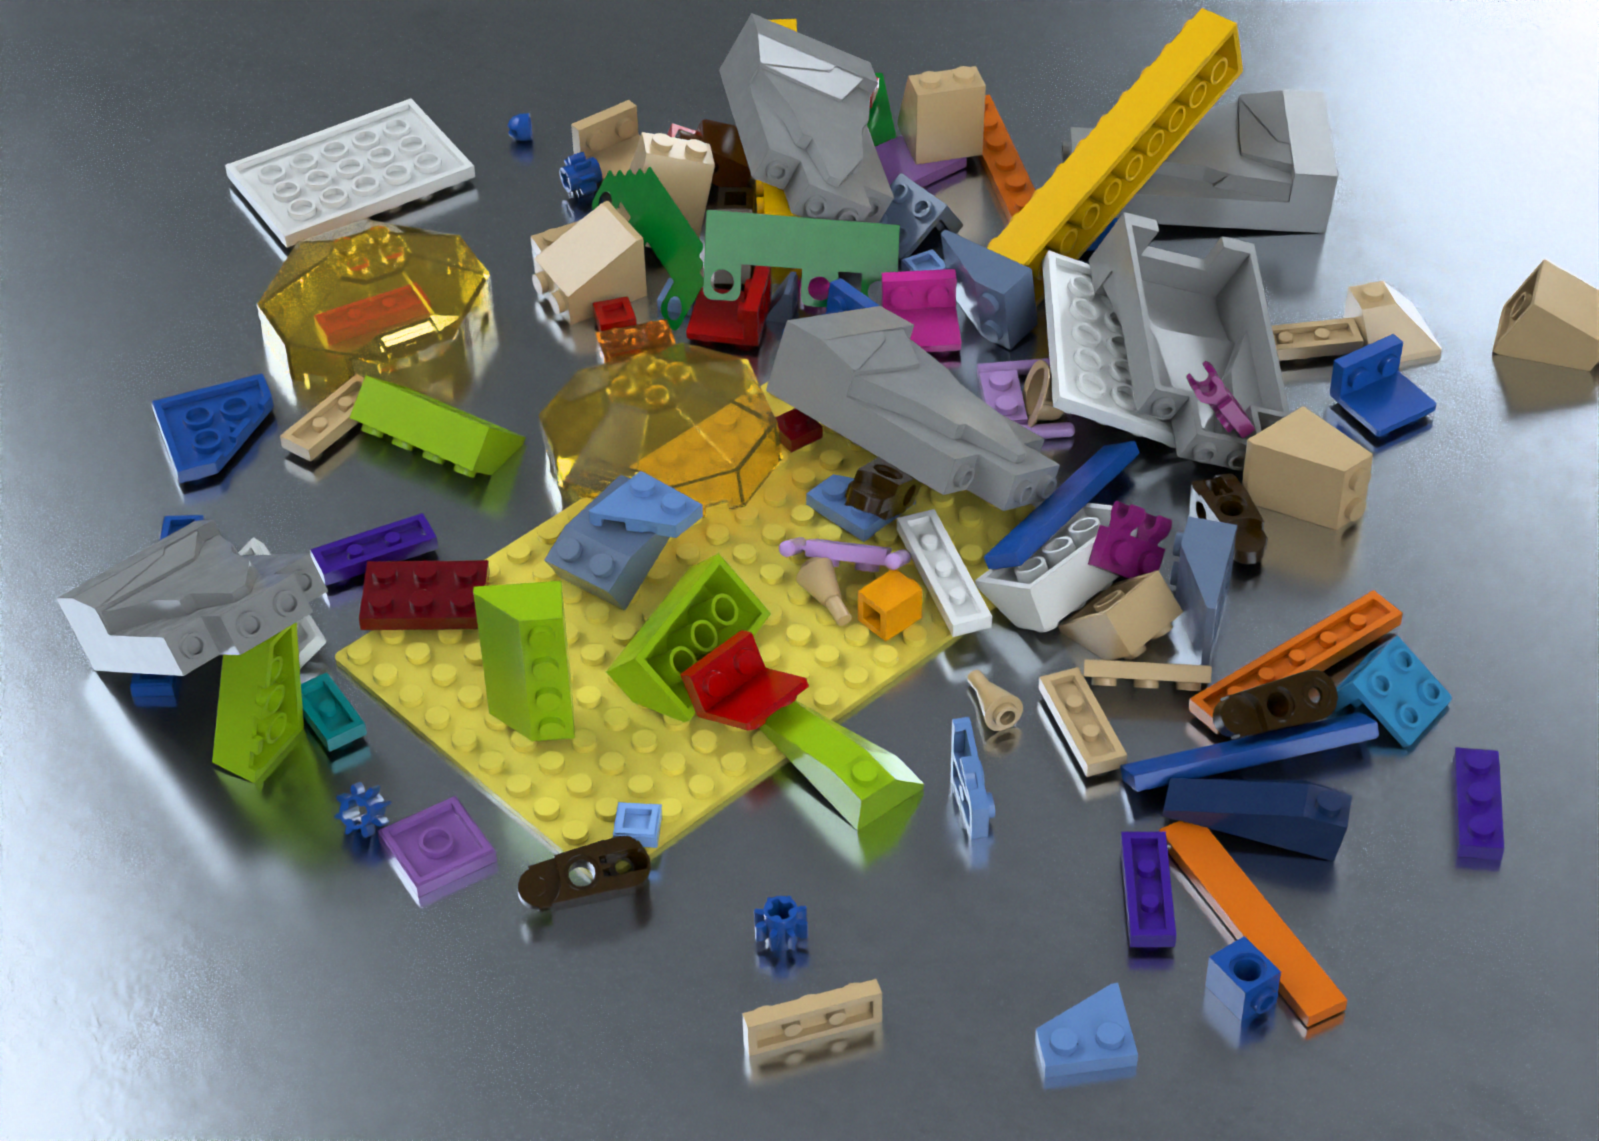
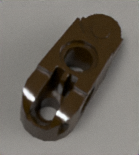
(882, 489)
(1228, 502)
(1247, 711)
(548, 883)

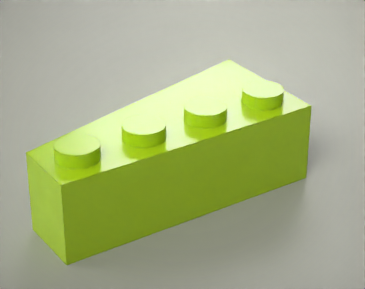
(258, 705)

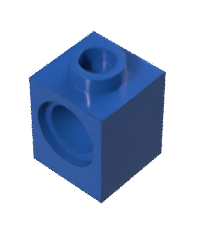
(1243, 979)

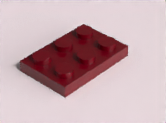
(421, 594)

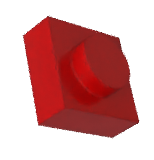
(614, 313)

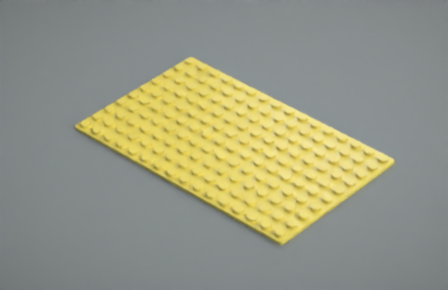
(631, 752)

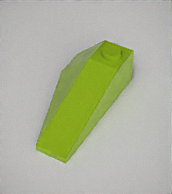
(840, 764)

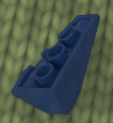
(1274, 812)

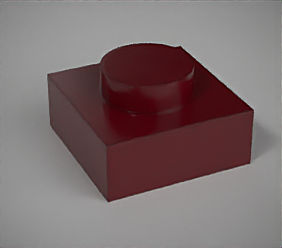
(798, 429)

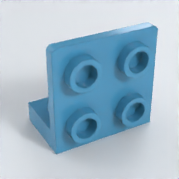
(1395, 690)

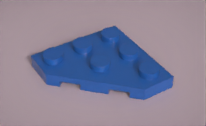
(211, 424)

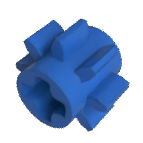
(580, 174)
(350, 813)
(781, 923)

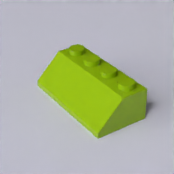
(434, 427)
(688, 624)
(526, 658)

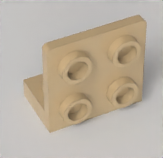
(609, 137)

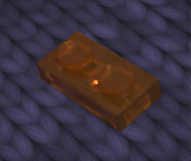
(633, 339)

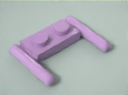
(1003, 393)
(865, 556)

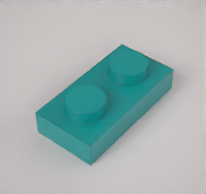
(330, 712)

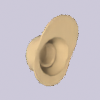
(1038, 395)

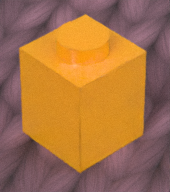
(890, 604)

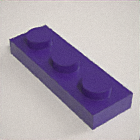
(385, 543)
(1478, 804)
(1148, 889)

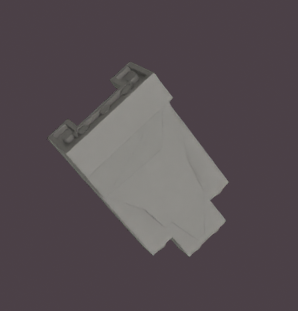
(806, 122)
(1245, 167)
(1188, 313)
(903, 405)
(188, 603)

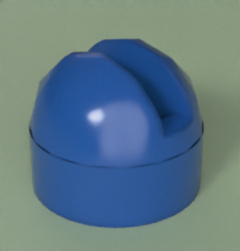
(520, 127)

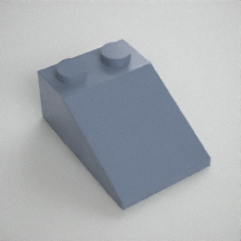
(991, 290)
(605, 557)
(1203, 579)

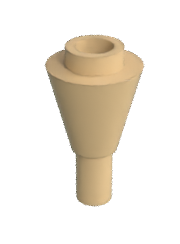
(819, 580)
(998, 706)

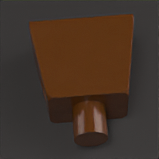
(727, 151)

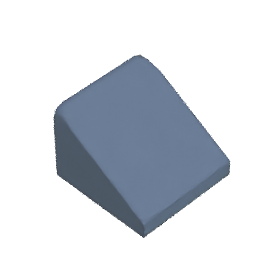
(784, 300)

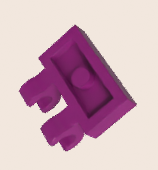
(1224, 404)
(1125, 554)

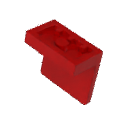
(736, 320)
(737, 687)

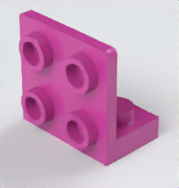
(927, 302)

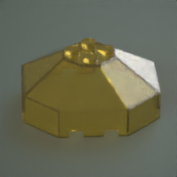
(372, 298)
(667, 412)

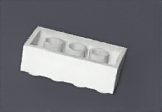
(1054, 577)

